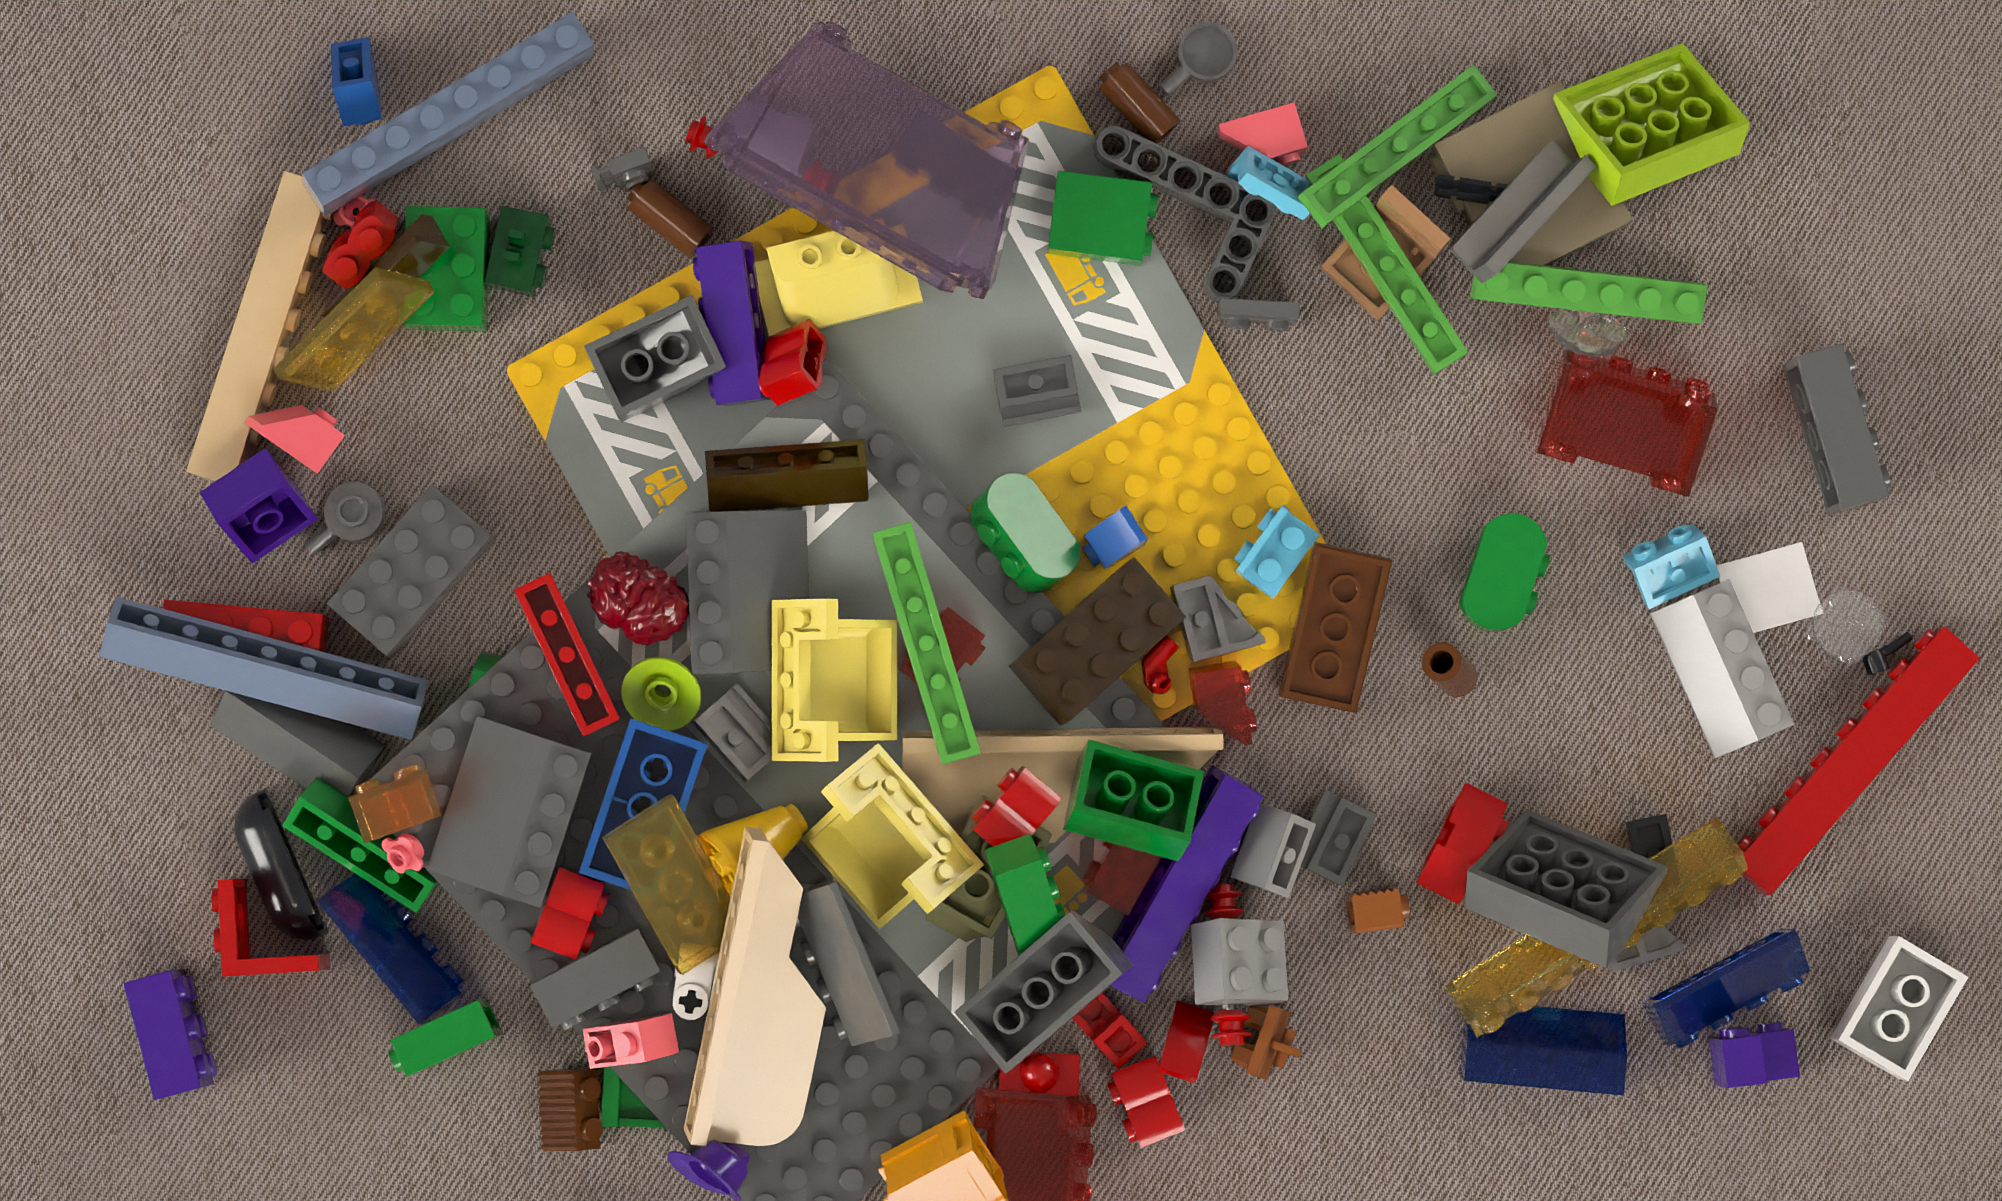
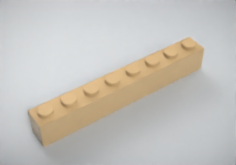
(260, 330)

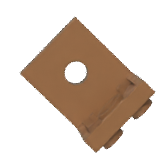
(1414, 233)

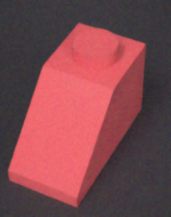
(1270, 132)
(300, 433)

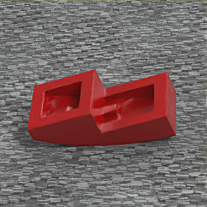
(1110, 1030)
(1186, 1042)

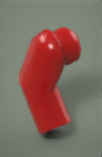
(1155, 667)

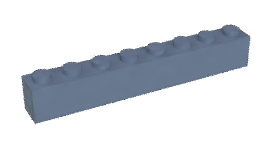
(448, 114)
(263, 668)

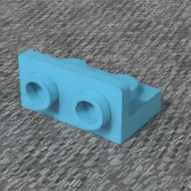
(1270, 180)
(1275, 552)
(1672, 565)

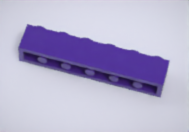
(1178, 888)

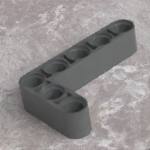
(1198, 197)

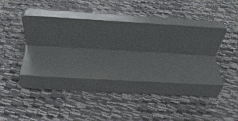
(1520, 211)

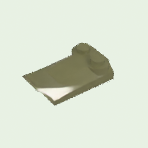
(975, 906)

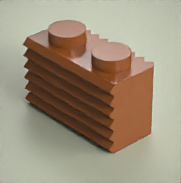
(1377, 910)

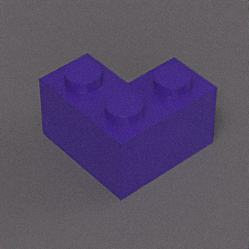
(1753, 1057)

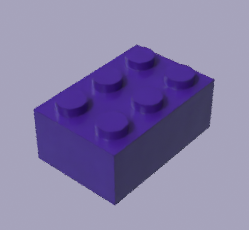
(170, 1033)

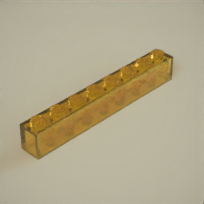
(1531, 968)

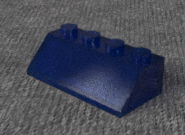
(393, 947)
(1728, 986)
(1550, 1051)

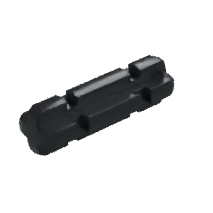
(1467, 189)

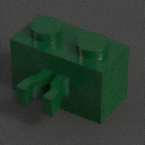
(520, 251)

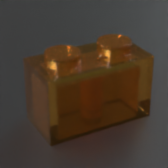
(395, 804)

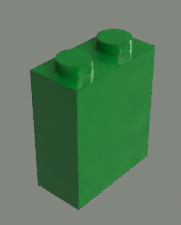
(1101, 218)
(444, 1038)

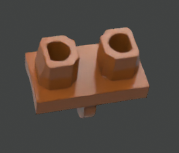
(1270, 1042)

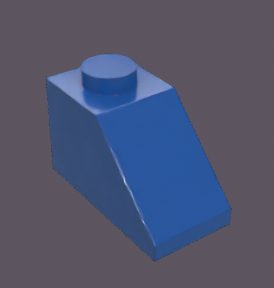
(355, 82)
(1113, 539)

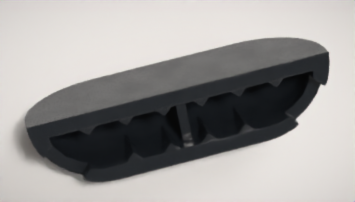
(276, 869)

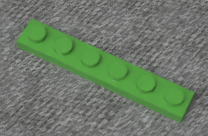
(1397, 146)
(1396, 279)
(1594, 292)
(926, 643)

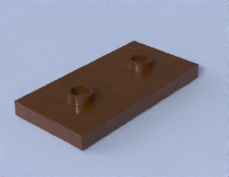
(1335, 627)

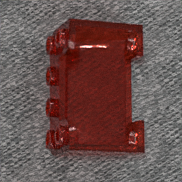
(1628, 419)
(1039, 1141)

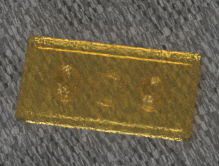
(354, 329)
(672, 882)

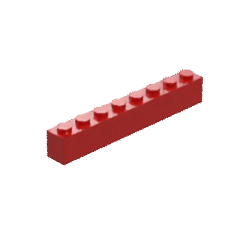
(1855, 758)

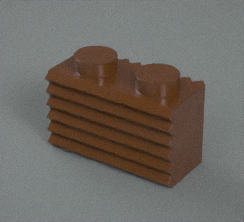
(570, 1109)

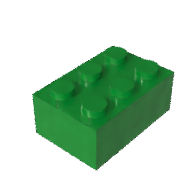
(458, 274)
(1133, 800)

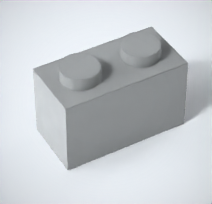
(1273, 850)

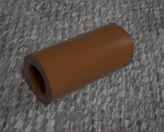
(1138, 102)
(669, 217)
(1449, 669)

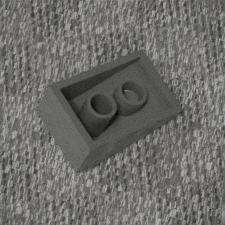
(655, 358)

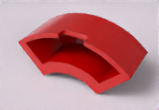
(1463, 839)

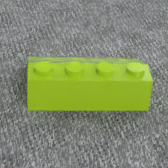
(1651, 123)

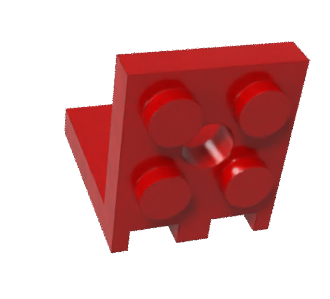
(234, 941)

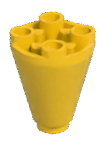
(723, 843)

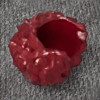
(637, 598)

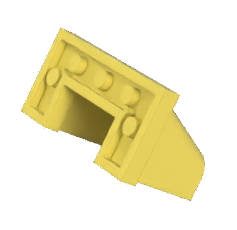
(829, 283)
(830, 680)
(888, 840)

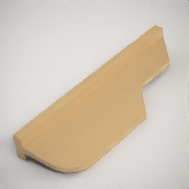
(1046, 754)
(760, 1013)

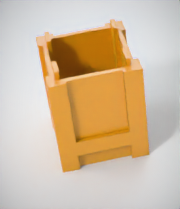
(943, 1166)

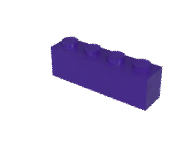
(733, 318)

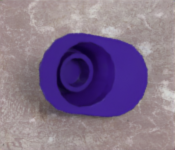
(714, 1167)

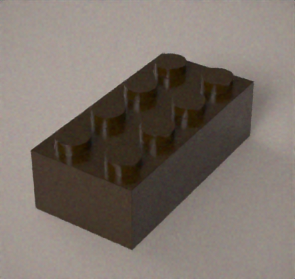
(1097, 641)

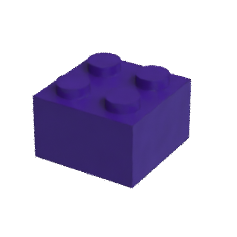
(258, 505)

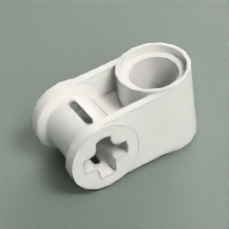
(698, 980)

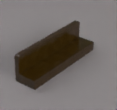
(410, 252)
(787, 476)

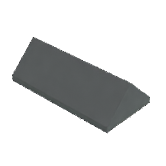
(299, 742)

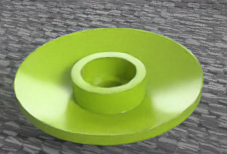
(656, 707)

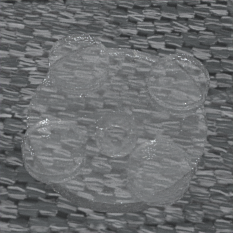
(1587, 332)
(1846, 625)

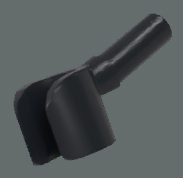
(1876, 660)

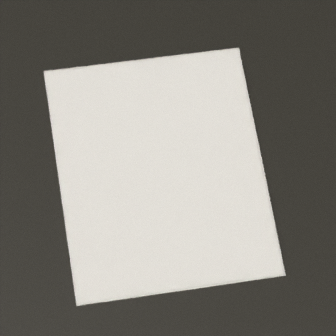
(1773, 586)

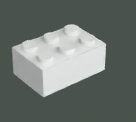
(1899, 1007)

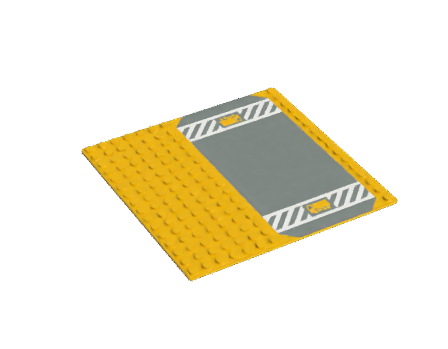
(1155, 400)

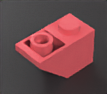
(631, 1041)

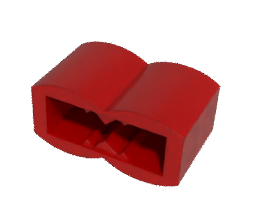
(354, 248)
(792, 362)
(1016, 809)
(569, 913)
(1146, 1101)

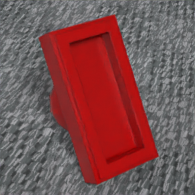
(1044, 1074)

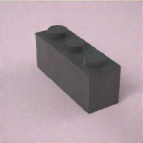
(596, 979)

